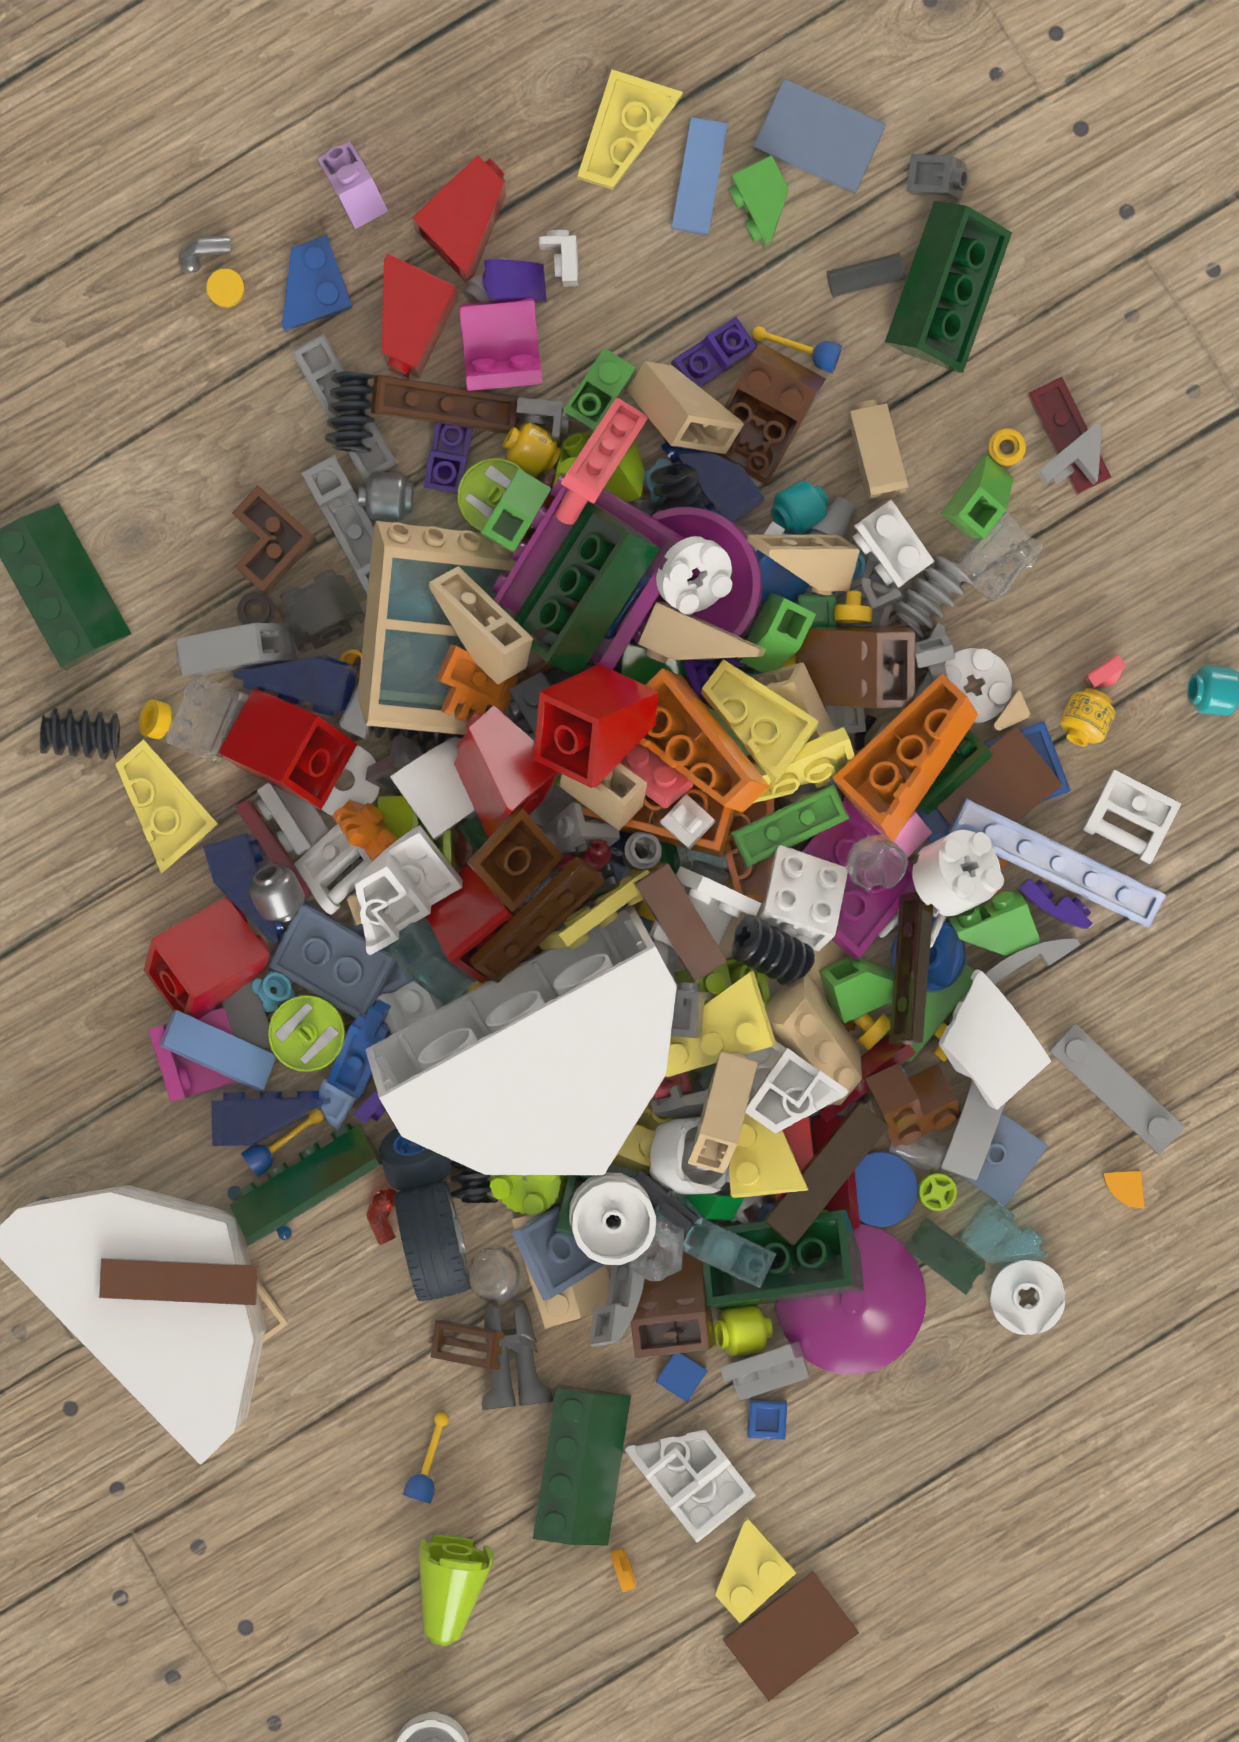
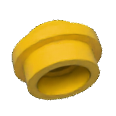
(1013, 437)

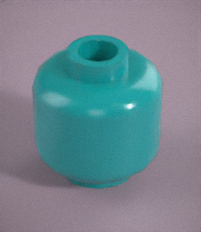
(799, 507)
(1214, 690)

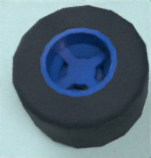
(411, 1164)

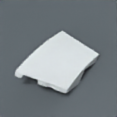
(435, 788)
(402, 887)
(992, 1043)
(787, 1088)
(693, 1480)

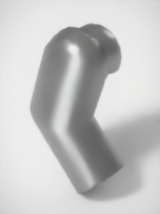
(201, 247)

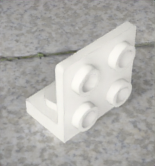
(804, 896)
(713, 903)

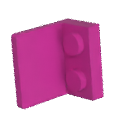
(500, 344)
(182, 1075)

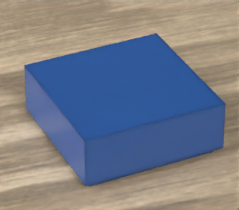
(681, 1376)
(767, 1419)

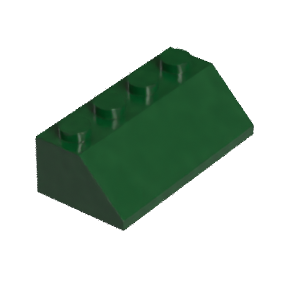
(948, 286)
(597, 569)
(60, 586)
(306, 1183)
(818, 1265)
(581, 1466)

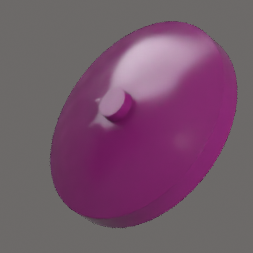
(741, 604)
(865, 1327)

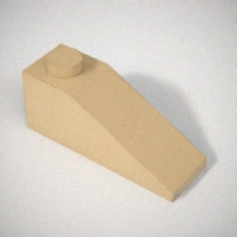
(819, 560)
(482, 625)
(688, 637)

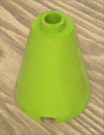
(450, 1584)

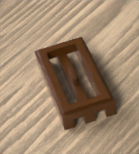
(491, 1348)

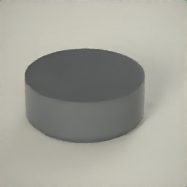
(709, 871)

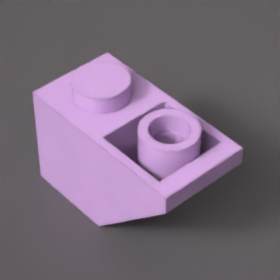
(352, 184)

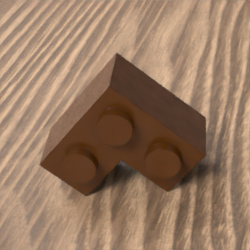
(279, 544)
(912, 1103)

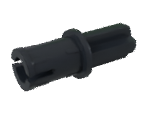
(666, 1203)

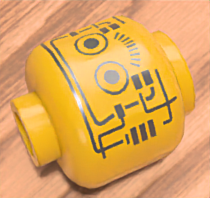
(531, 449)
(1087, 717)

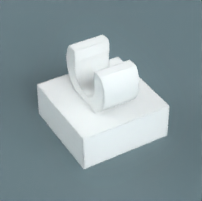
(687, 821)

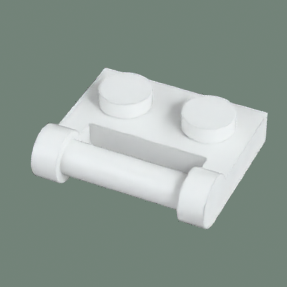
(1137, 804)
(326, 862)

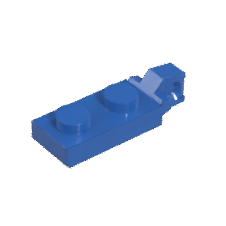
(352, 1069)

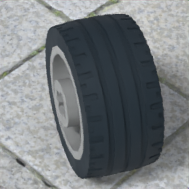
(432, 1241)

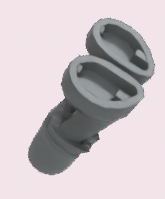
(522, 1342)

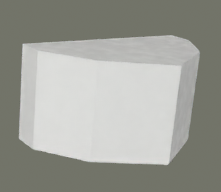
(542, 1063)
(178, 1359)

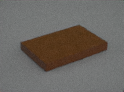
(1008, 782)
(790, 1636)

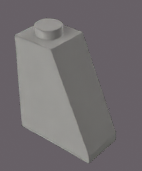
(235, 649)

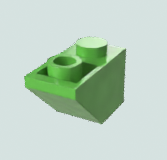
(762, 195)
(599, 389)
(980, 499)
(515, 511)
(780, 631)
(998, 925)
(856, 987)

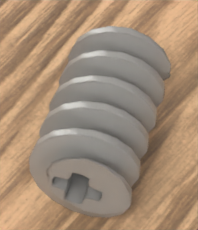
(930, 595)

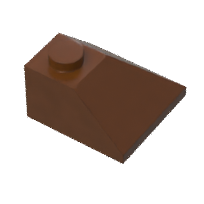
(515, 859)

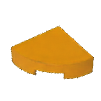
(1126, 1187)
(623, 1569)

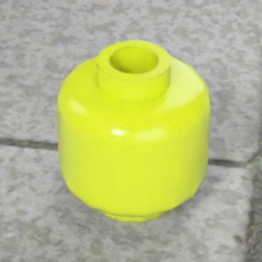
(742, 1330)

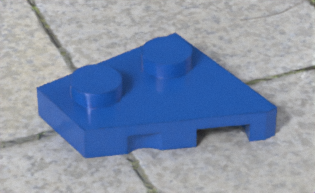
(313, 285)

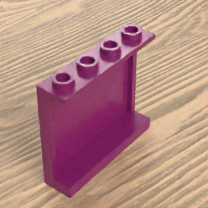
(536, 554)

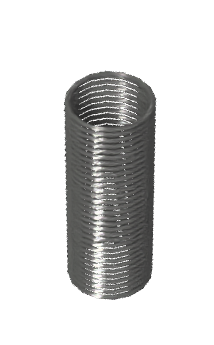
(866, 276)

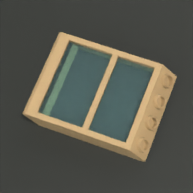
(407, 627)

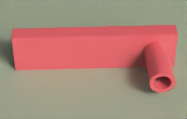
(599, 459)

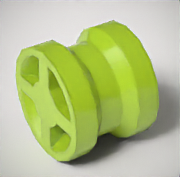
(945, 1194)

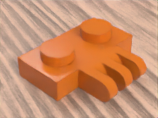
(470, 686)
(364, 827)

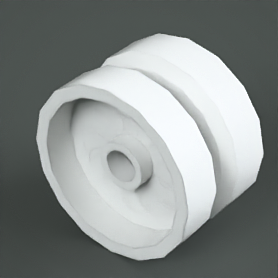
(612, 1241)

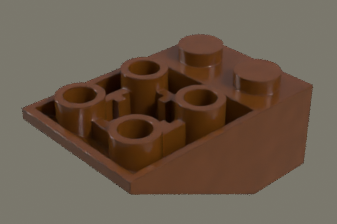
(772, 404)
(861, 665)
(674, 1313)

